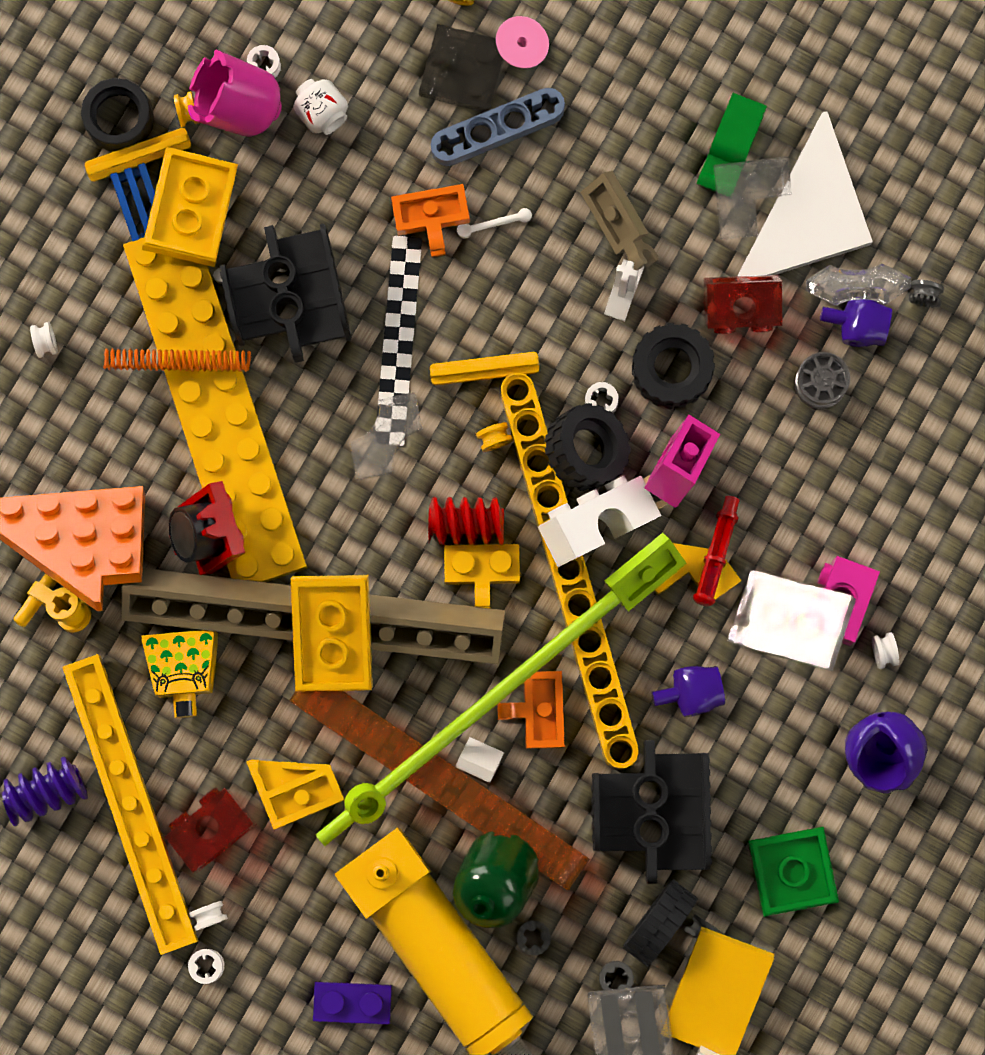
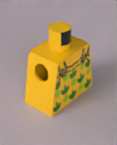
(182, 667)

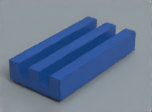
(130, 175)

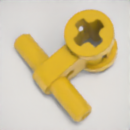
(60, 604)

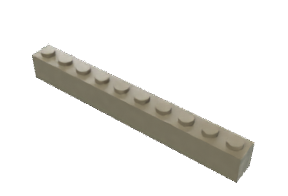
(266, 611)

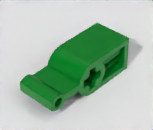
(733, 137)

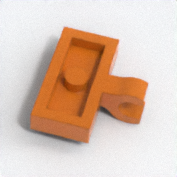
(431, 212)
(540, 709)

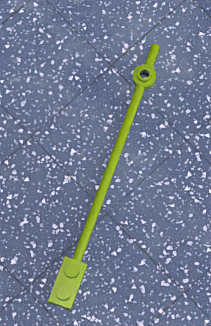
(627, 586)

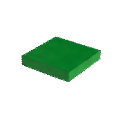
(793, 871)

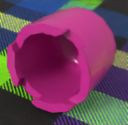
(234, 95)

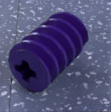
(43, 791)

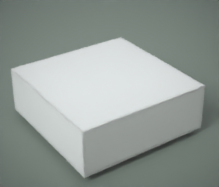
(479, 759)

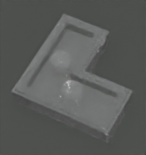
(740, 185)

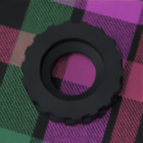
(676, 337)
(608, 433)
(660, 923)

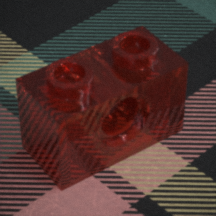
(722, 293)
(232, 825)

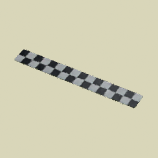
(400, 317)

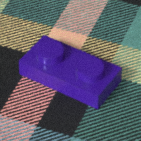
(352, 1002)

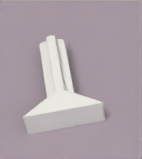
(623, 290)

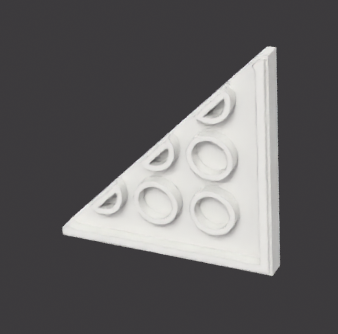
(818, 217)

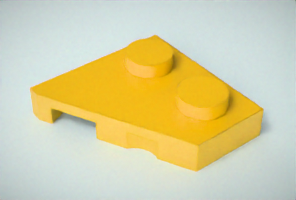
(294, 789)

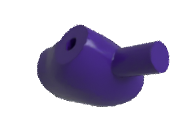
(862, 322)
(694, 689)

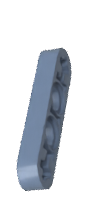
(500, 132)

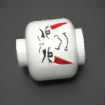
(320, 106)

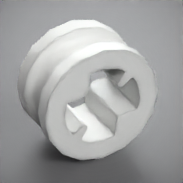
(265, 50)
(43, 339)
(611, 395)
(885, 650)
(208, 915)
(194, 967)

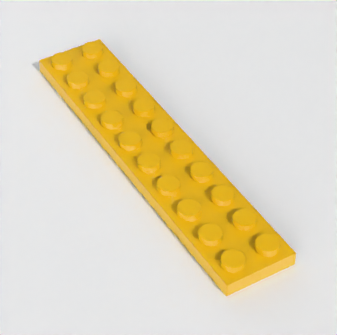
(217, 410)

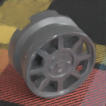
(822, 380)

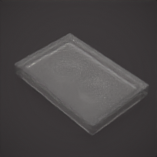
(791, 620)

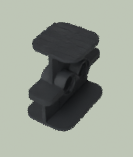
(310, 287)
(680, 811)

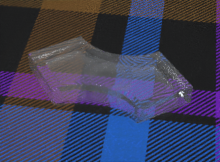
(843, 285)
(376, 450)

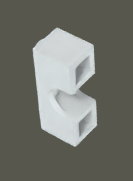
(576, 530)

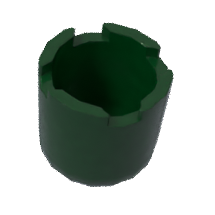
(495, 880)

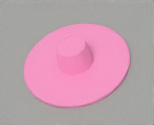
(522, 42)

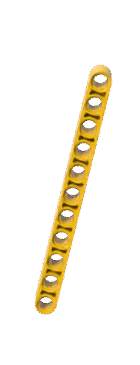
(568, 589)

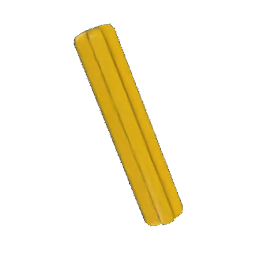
(139, 153)
(484, 368)

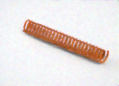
(237, 366)

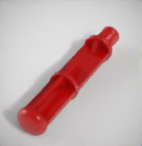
(717, 552)

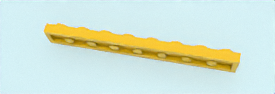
(130, 804)

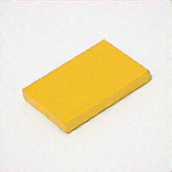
(190, 207)
(331, 633)
(718, 992)

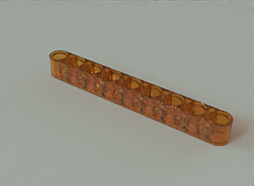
(441, 781)

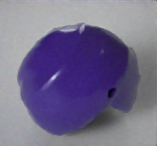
(886, 751)

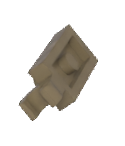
(619, 220)

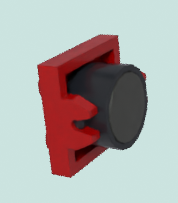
(206, 530)

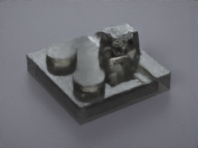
(462, 69)

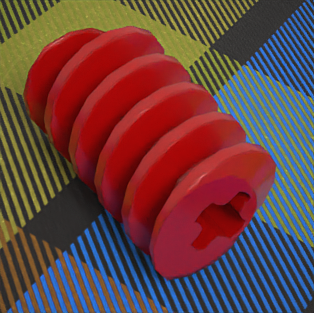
(466, 521)

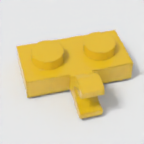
(482, 567)

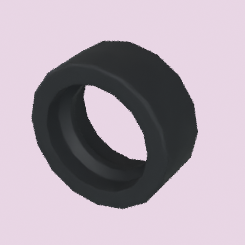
(111, 88)

